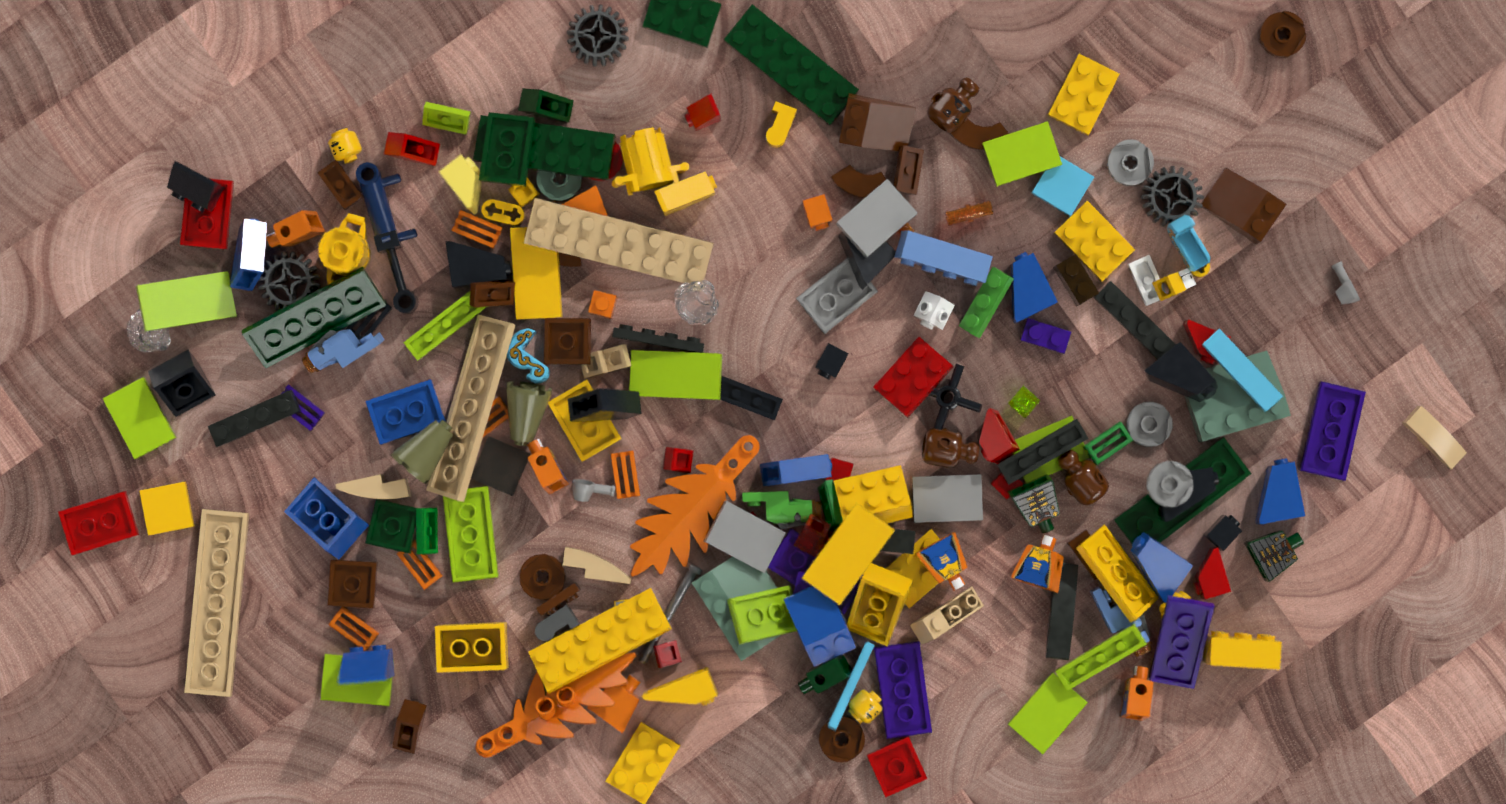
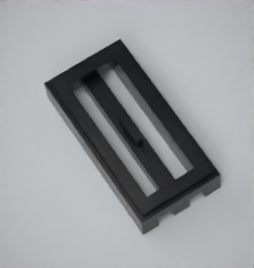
(388, 308)

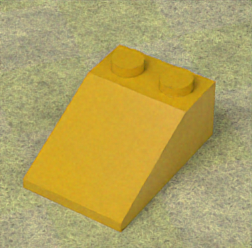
(878, 604)
(689, 689)

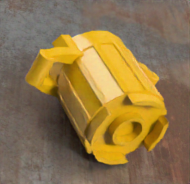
(647, 162)
(345, 249)

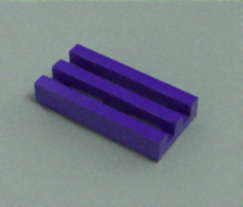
(315, 420)

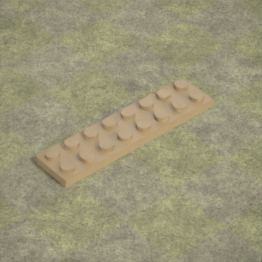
(617, 242)
(472, 406)
(216, 603)

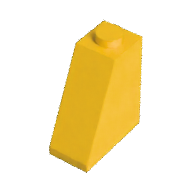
(685, 193)

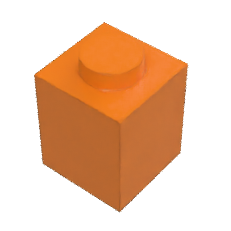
(817, 212)
(602, 304)

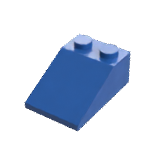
(326, 518)
(819, 625)
(366, 665)

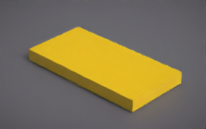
(535, 279)
(848, 553)
(1117, 573)

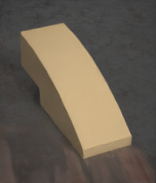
(1434, 437)
(376, 488)
(594, 565)

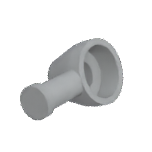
(1346, 292)
(583, 489)

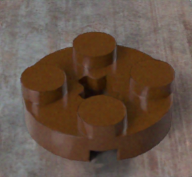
(1295, 32)
(529, 576)
(849, 749)

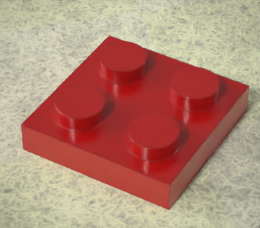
(897, 766)

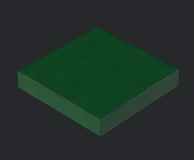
(392, 526)

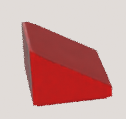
(678, 459)

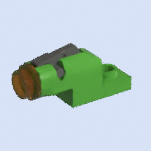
(782, 510)

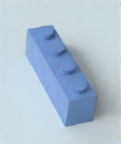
(943, 257)

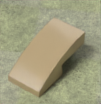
(607, 361)

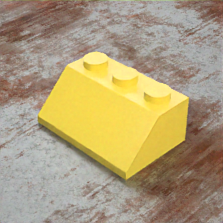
(464, 180)

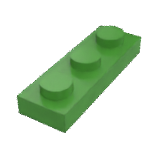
(986, 302)

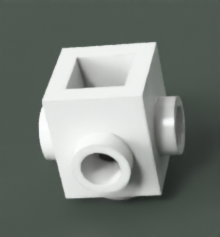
(933, 311)

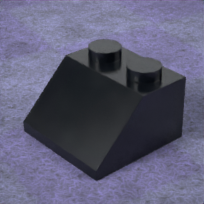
(193, 186)
(181, 383)

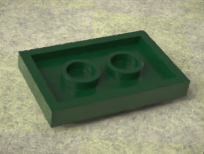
(683, 19)
(507, 149)

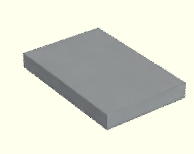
(876, 218)
(834, 297)
(947, 498)
(744, 536)

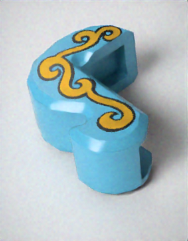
(1188, 243)
(522, 360)

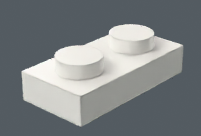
(1144, 274)

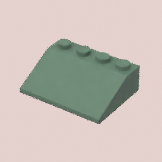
(1231, 406)
(728, 581)

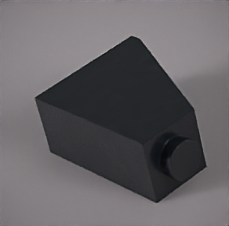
(475, 265)
(866, 268)
(1182, 374)
(604, 405)
(1203, 485)

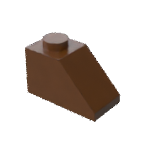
(409, 726)

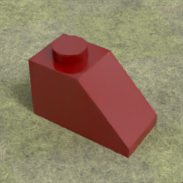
(702, 113)
(411, 148)
(1198, 335)
(996, 438)
(1211, 576)

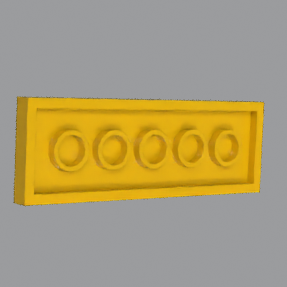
(599, 640)

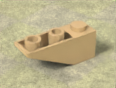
(946, 615)

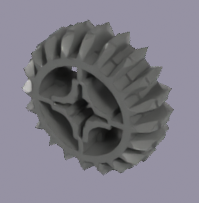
(607, 36)
(1161, 193)
(286, 272)

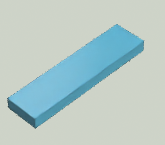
(1242, 370)
(850, 686)

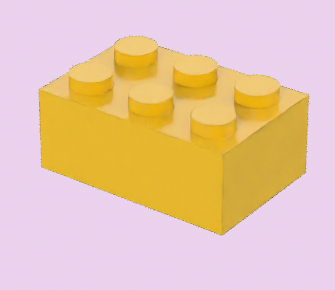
(878, 491)
(471, 647)
(1242, 650)

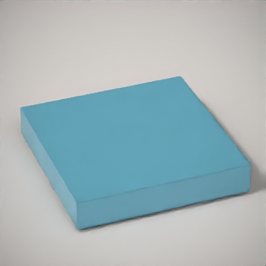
(1063, 186)

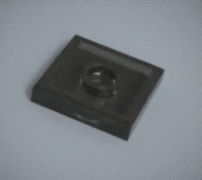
(500, 466)

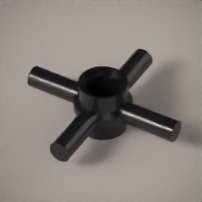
(957, 400)

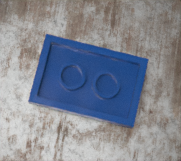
(405, 411)

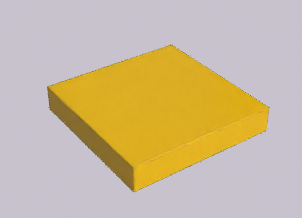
(167, 508)

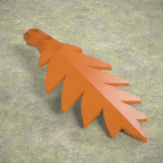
(689, 510)
(565, 703)

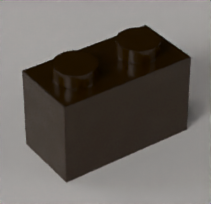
(1076, 280)

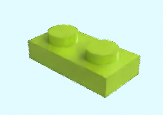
(446, 118)

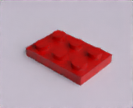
(208, 228)
(913, 377)
(98, 523)

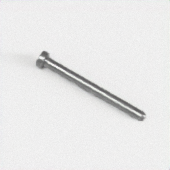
(672, 607)

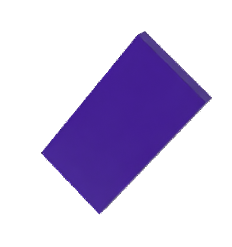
(1332, 431)
(790, 560)
(1181, 642)
(902, 689)

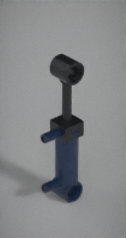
(384, 228)

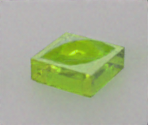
(1023, 401)

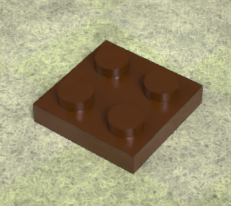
(567, 341)
(352, 583)

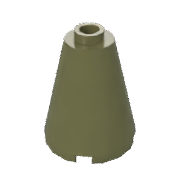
(526, 410)
(424, 450)

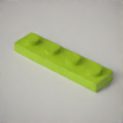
(442, 327)
(1101, 657)

